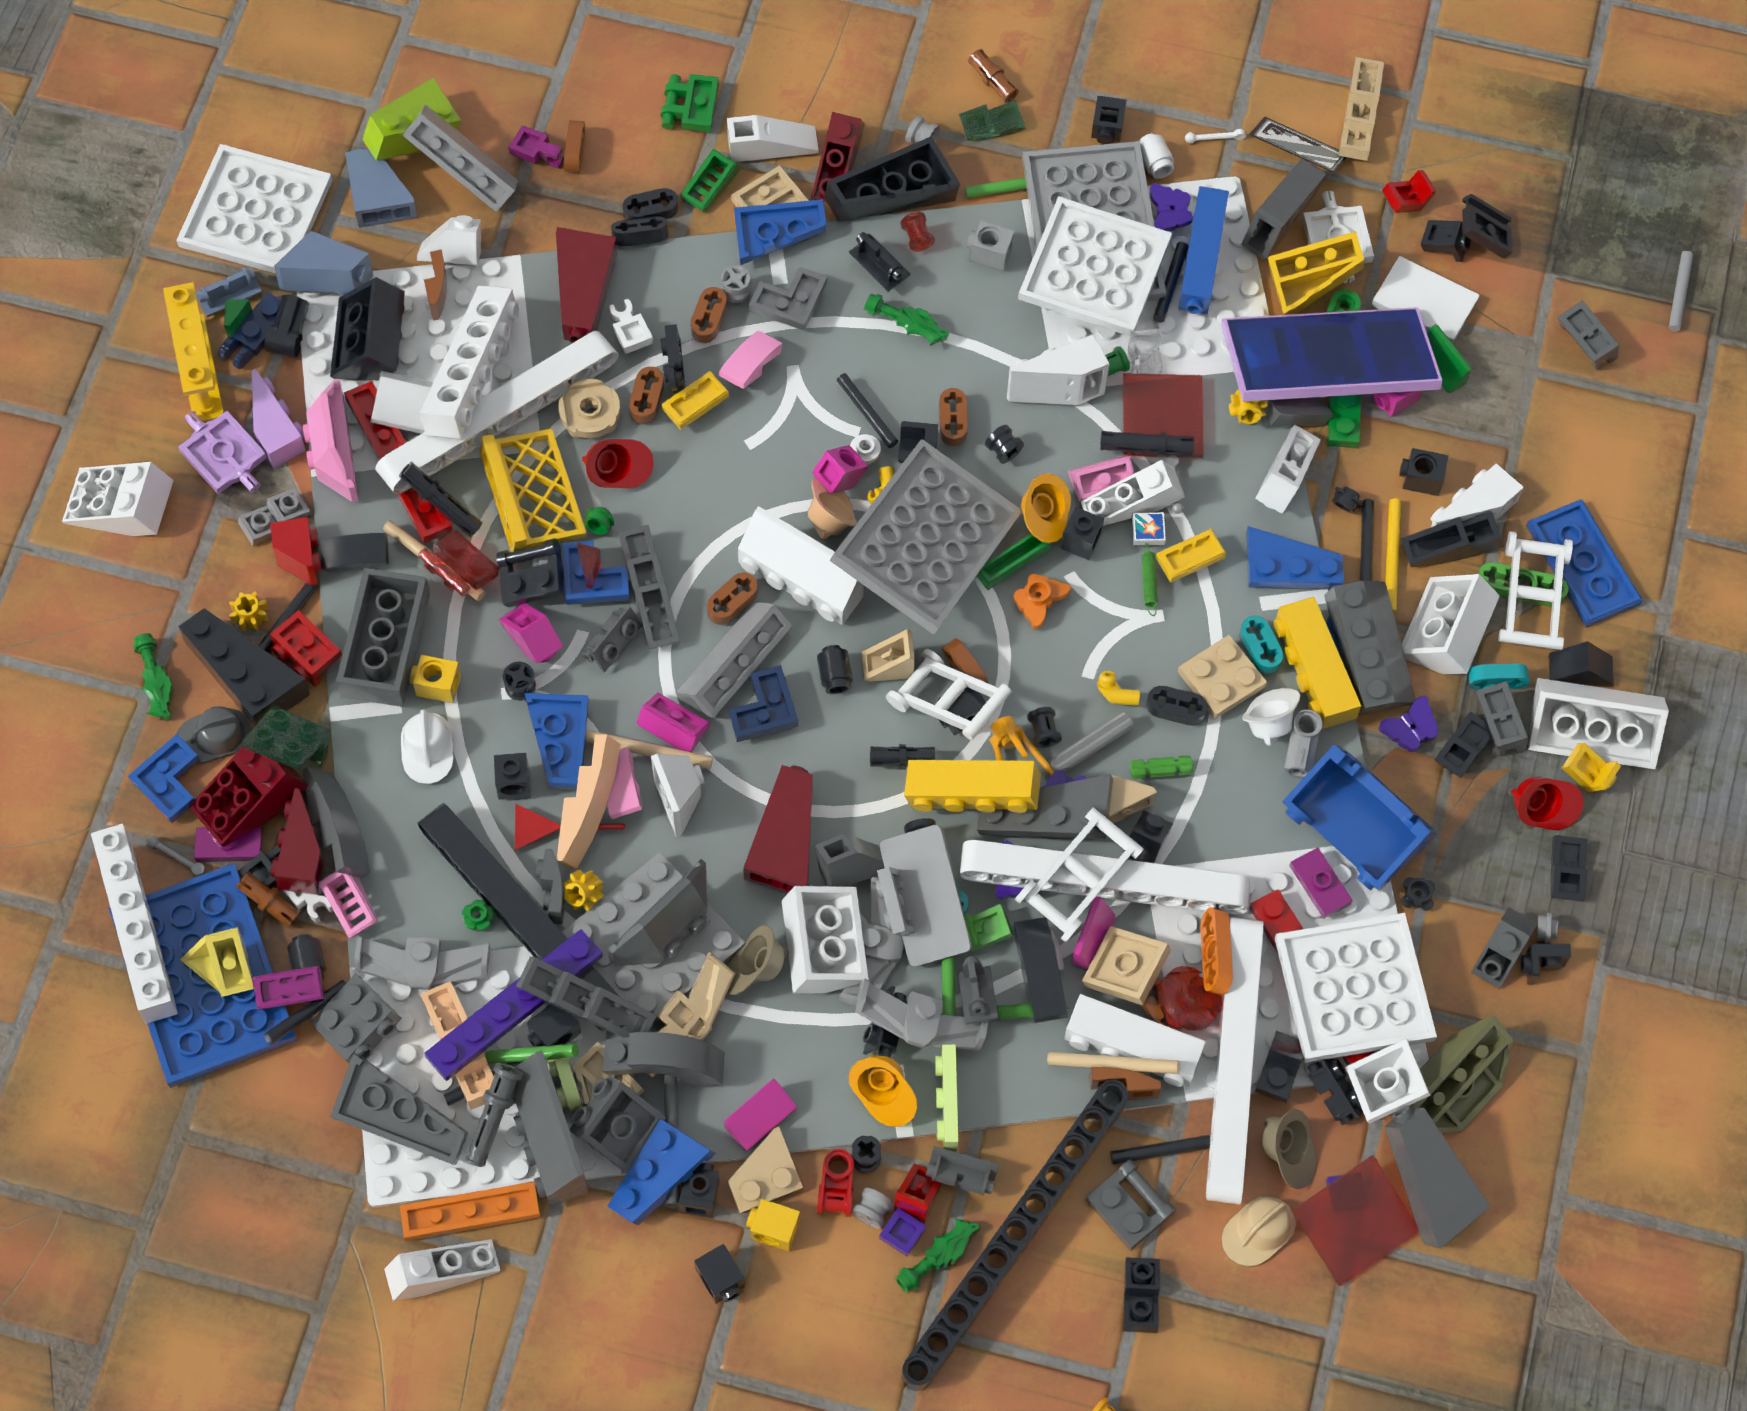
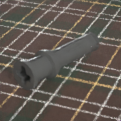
(497, 1099)

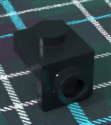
(1150, 834)

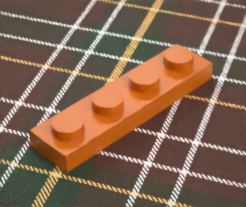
(469, 1211)

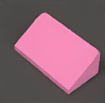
(1099, 476)

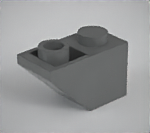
(848, 860)
(1504, 947)

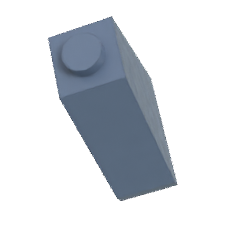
(377, 191)
(323, 266)

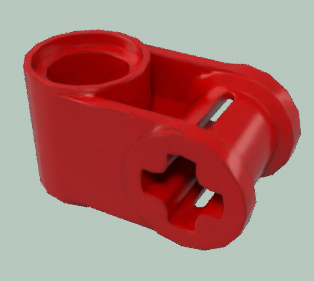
(836, 1189)

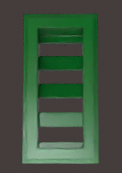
(714, 158)

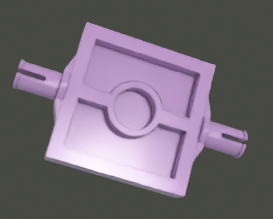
(222, 452)

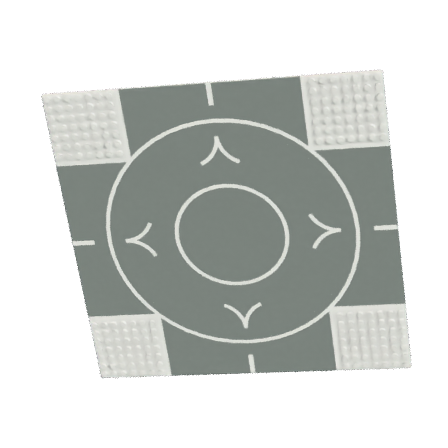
(698, 507)

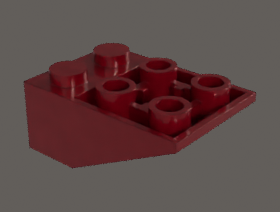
(245, 795)

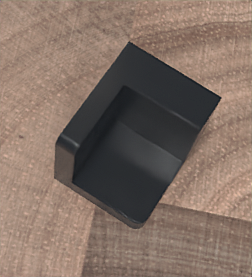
(912, 433)

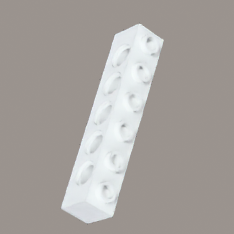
(469, 362)
(134, 924)

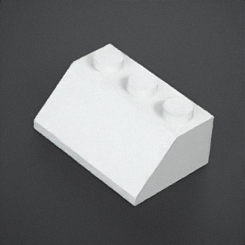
(1450, 623)
(824, 938)

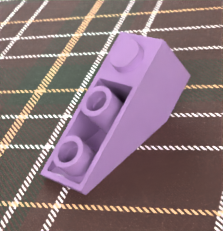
(271, 423)

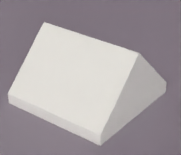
(400, 401)

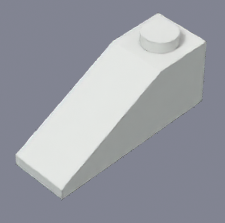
(1288, 469)

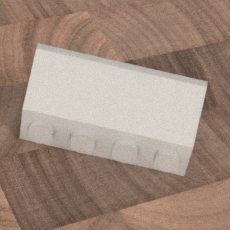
(798, 566)
(1610, 721)

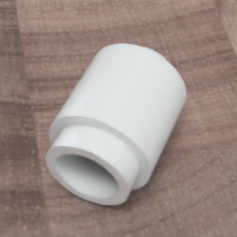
(1156, 156)

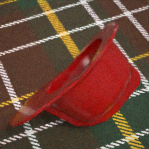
(618, 463)
(1548, 803)

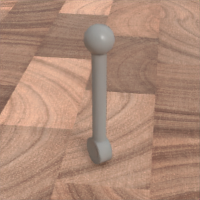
(1173, 462)
(197, 868)

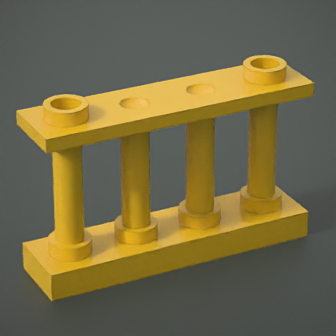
(193, 351)

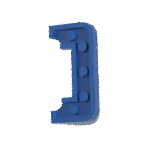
(1359, 817)

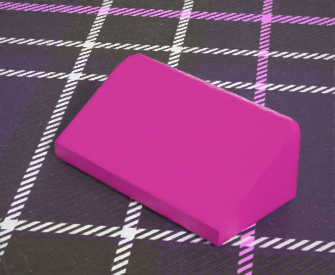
(672, 722)
(1093, 932)
(759, 1115)

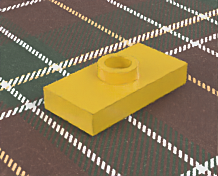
(695, 400)
(1190, 555)

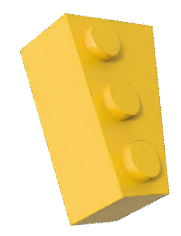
(1314, 270)

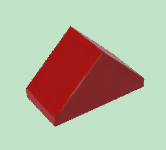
(917, 1193)

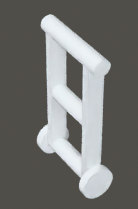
(1563, 556)
(933, 663)
(1031, 890)

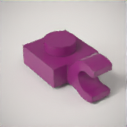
(532, 145)

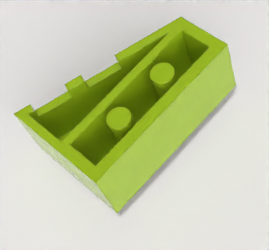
(387, 125)

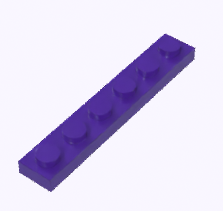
(506, 1010)

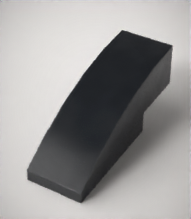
(1453, 541)
(1040, 969)

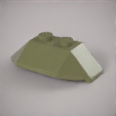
(1465, 1074)

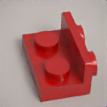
(304, 647)

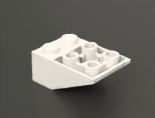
(1061, 375)
(119, 498)

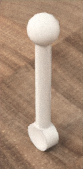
(1238, 134)

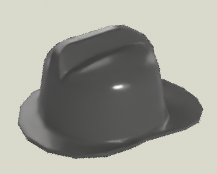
(215, 733)

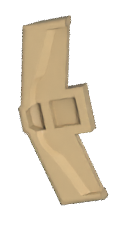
(697, 1013)

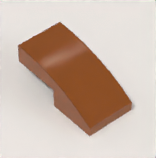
(437, 286)
(1137, 1084)

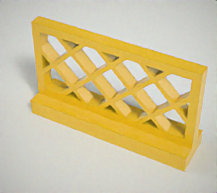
(505, 489)

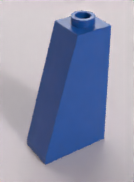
(1203, 250)

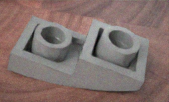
(278, 508)

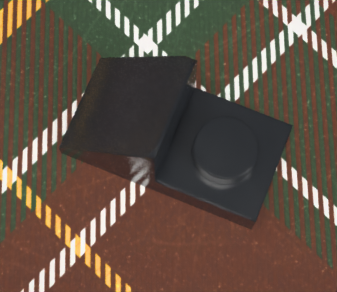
(1280, 1067)

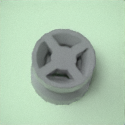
(921, 130)
(737, 276)
(872, 1208)

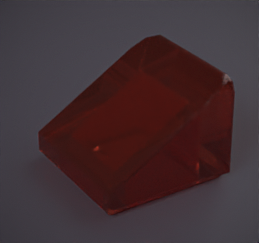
(590, 563)

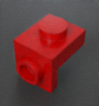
(1411, 194)

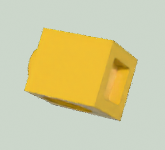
(441, 690)
(773, 1224)

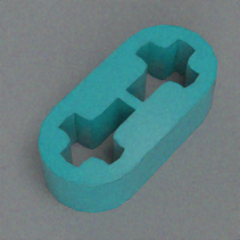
(1267, 641)
(1492, 674)

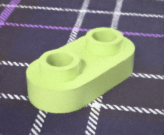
(568, 1093)

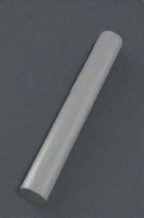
(1680, 291)

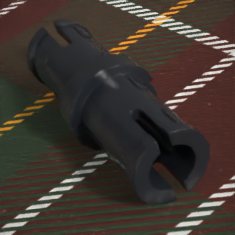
(899, 755)

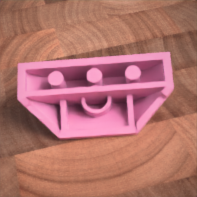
(331, 442)

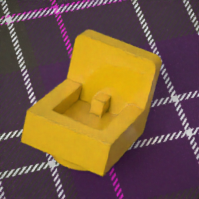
(1590, 769)

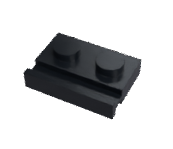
(1486, 226)

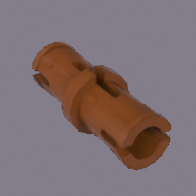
(993, 75)
(267, 899)

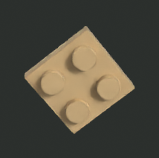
(1222, 676)
(1126, 965)

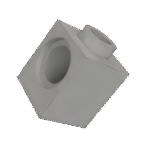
(992, 256)

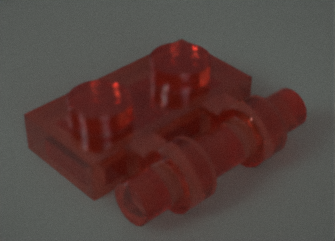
(464, 559)

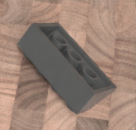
(1370, 645)
(547, 1133)

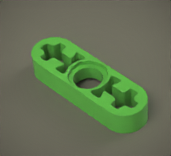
(1533, 577)

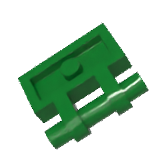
(699, 102)

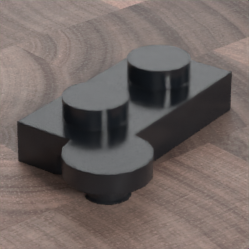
(672, 348)

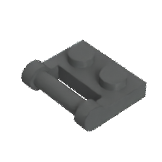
(1122, 1212)

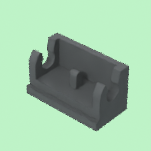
(1589, 334)
(1502, 718)

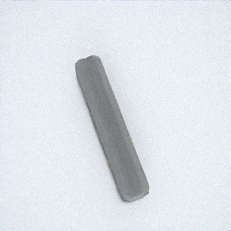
(1092, 743)

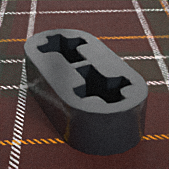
(650, 204)
(640, 231)
(1176, 705)

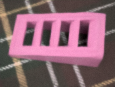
(329, 886)

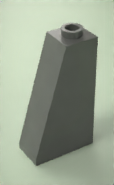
(1282, 208)
(1434, 1178)

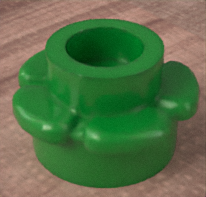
(599, 520)
(483, 921)

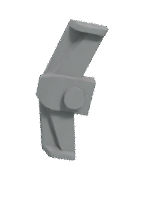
(880, 945)
(421, 962)
(918, 1020)

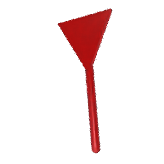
(532, 827)

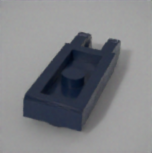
(251, 332)

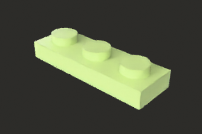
(947, 1097)

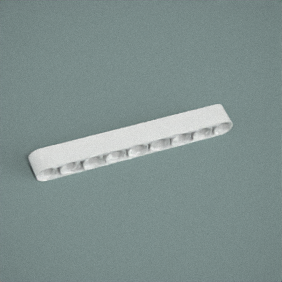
(503, 408)
(1132, 882)
(1235, 1065)

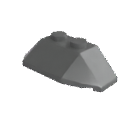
(666, 923)

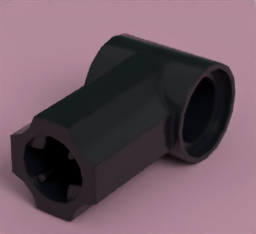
(286, 334)

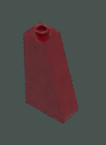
(584, 278)
(783, 837)

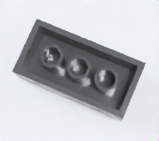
(383, 637)

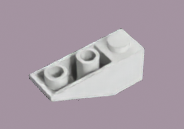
(767, 138)
(1490, 491)
(1139, 493)
(440, 1268)

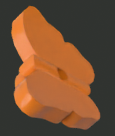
(1035, 607)

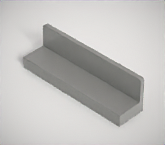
(461, 158)
(735, 657)

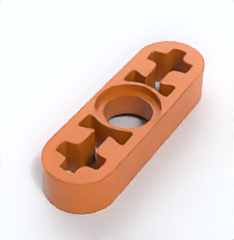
(1216, 951)

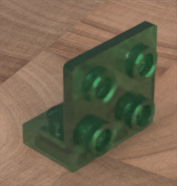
(288, 739)

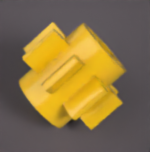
(1247, 411)
(248, 602)
(583, 889)

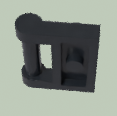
(532, 582)

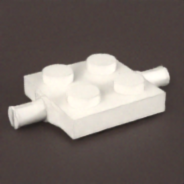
(1337, 221)

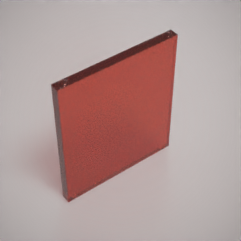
(1164, 405)
(1356, 1220)

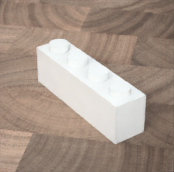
(1124, 1034)

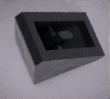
(1582, 665)

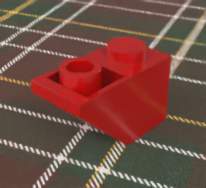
(294, 548)

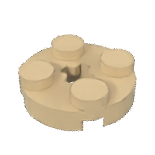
(590, 425)

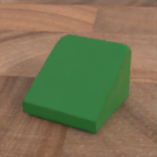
(235, 312)

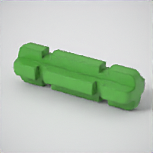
(1161, 767)

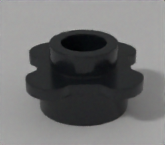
(1347, 499)
(1420, 885)

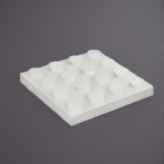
(253, 208)
(1095, 266)
(1355, 987)

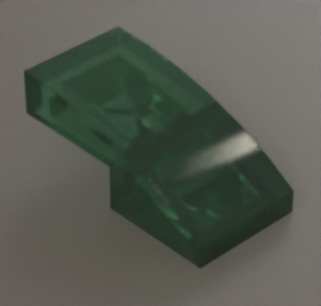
(992, 123)

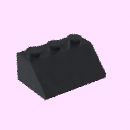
(368, 331)

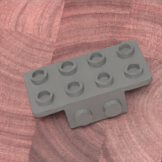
(922, 896)

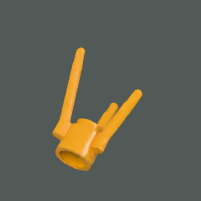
(1010, 735)

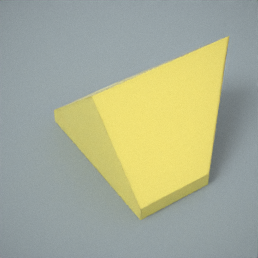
(221, 962)

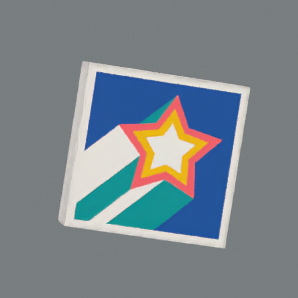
(1148, 528)

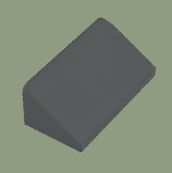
(1298, 411)

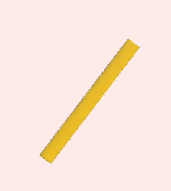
(1393, 544)

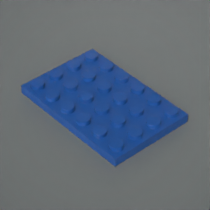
(209, 1028)

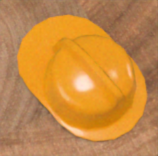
(1046, 507)
(883, 1090)

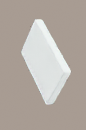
(1435, 296)

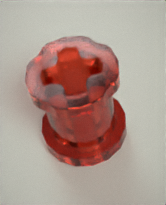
(917, 231)

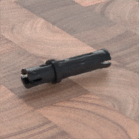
(1148, 443)
(439, 498)

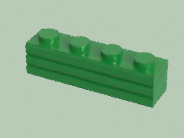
(1012, 561)

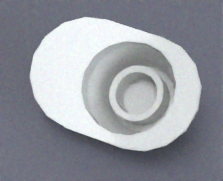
(1272, 714)
(427, 747)

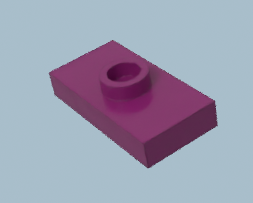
(242, 849)
(1320, 883)
(288, 987)

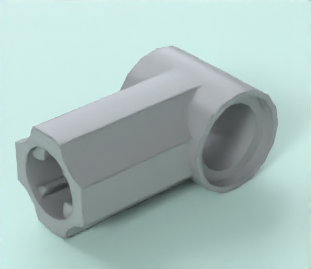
(1302, 745)

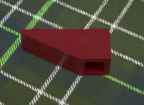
(838, 151)
(300, 858)

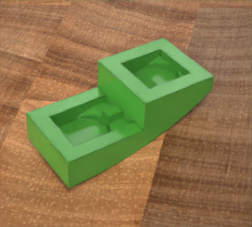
(988, 927)

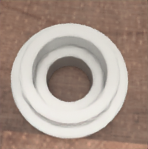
(866, 440)

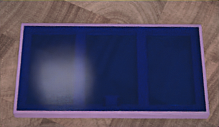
(1331, 354)

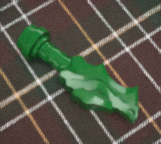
(914, 321)
(157, 683)
(945, 1250)

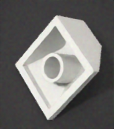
(678, 787)
(1387, 1081)

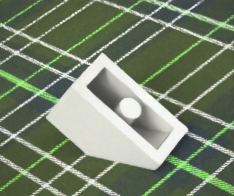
(458, 240)

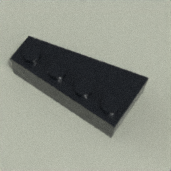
(894, 183)
(242, 668)

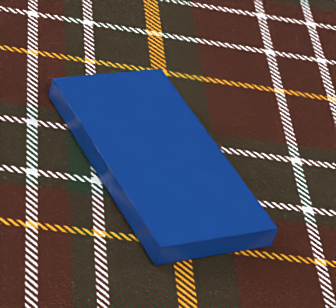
(1594, 575)

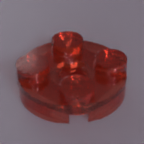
(1179, 1009)

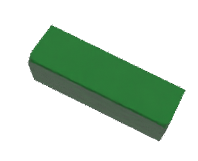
(1451, 364)

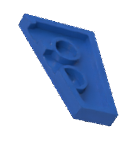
(776, 226)
(1290, 563)
(560, 735)
(660, 1166)

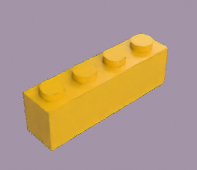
(1316, 662)
(972, 785)

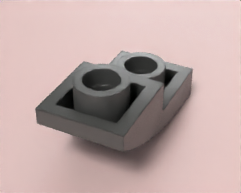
(549, 875)

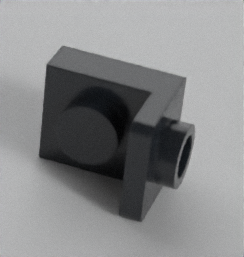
(1446, 237)
(1548, 956)

